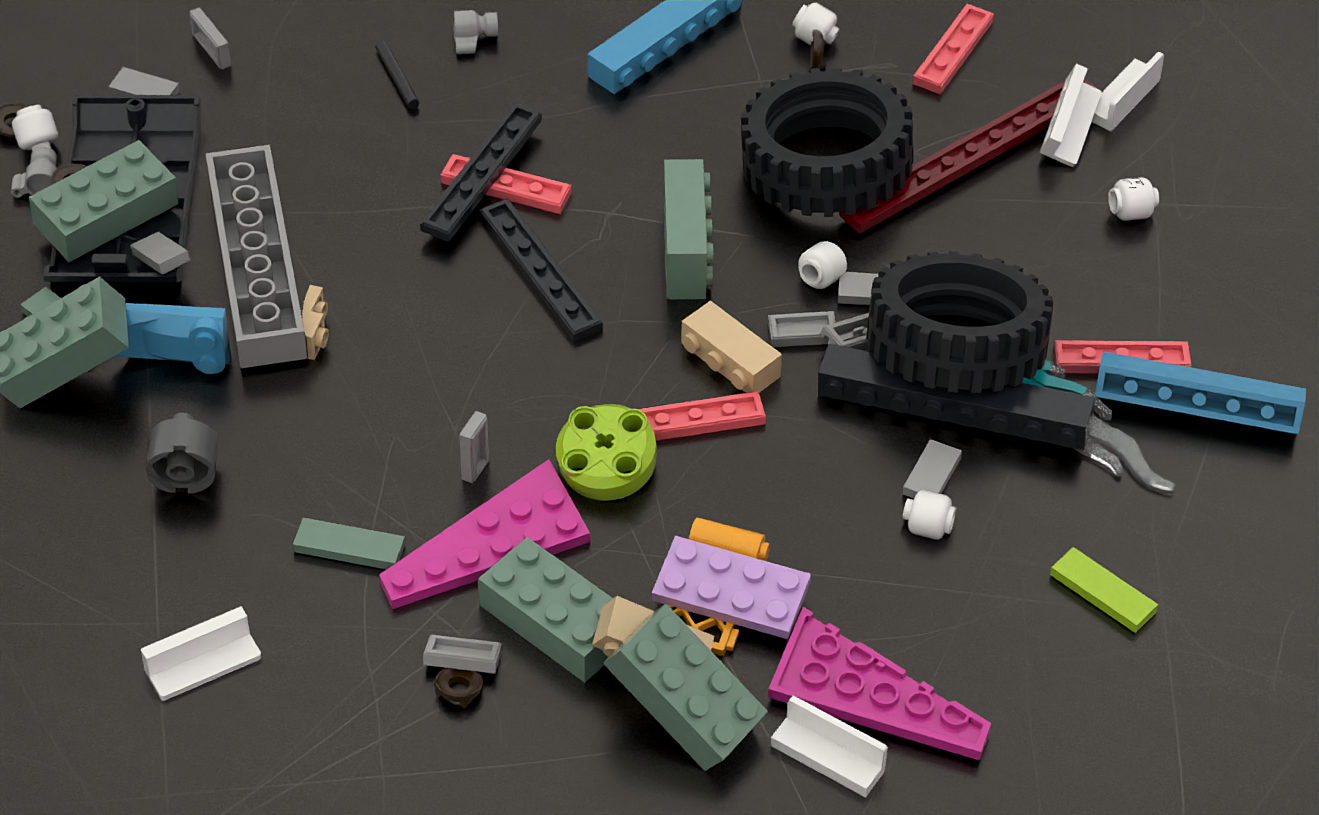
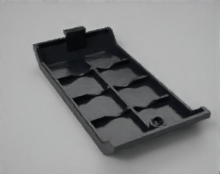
(172, 133)

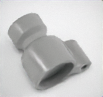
(469, 26)
(37, 174)

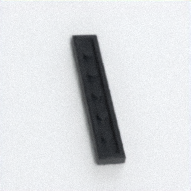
(481, 172)
(541, 270)

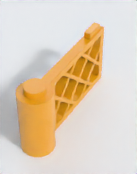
(733, 540)

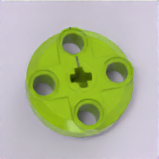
(606, 451)

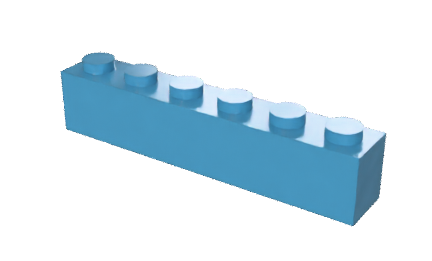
(653, 39)
(1200, 392)

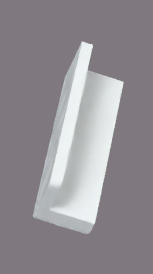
(1127, 91)
(1071, 118)
(200, 654)
(830, 747)

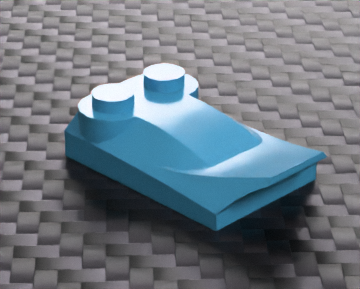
(179, 335)

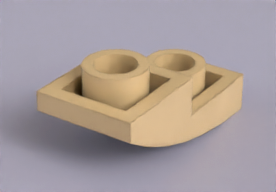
(313, 319)

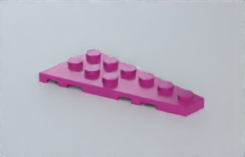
(530, 508)
(871, 690)

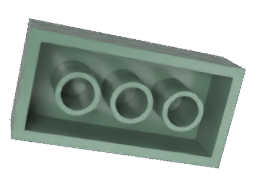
(103, 200)
(687, 229)
(62, 342)
(546, 606)
(685, 687)

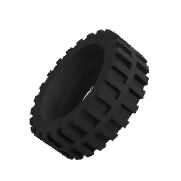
(827, 182)
(958, 354)

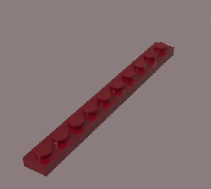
(963, 157)

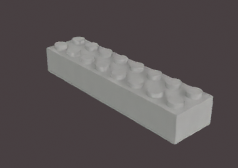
(256, 257)

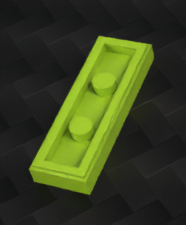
(1104, 589)

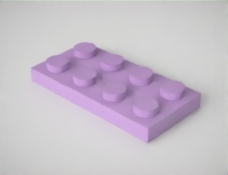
(731, 587)

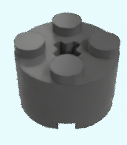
(181, 454)

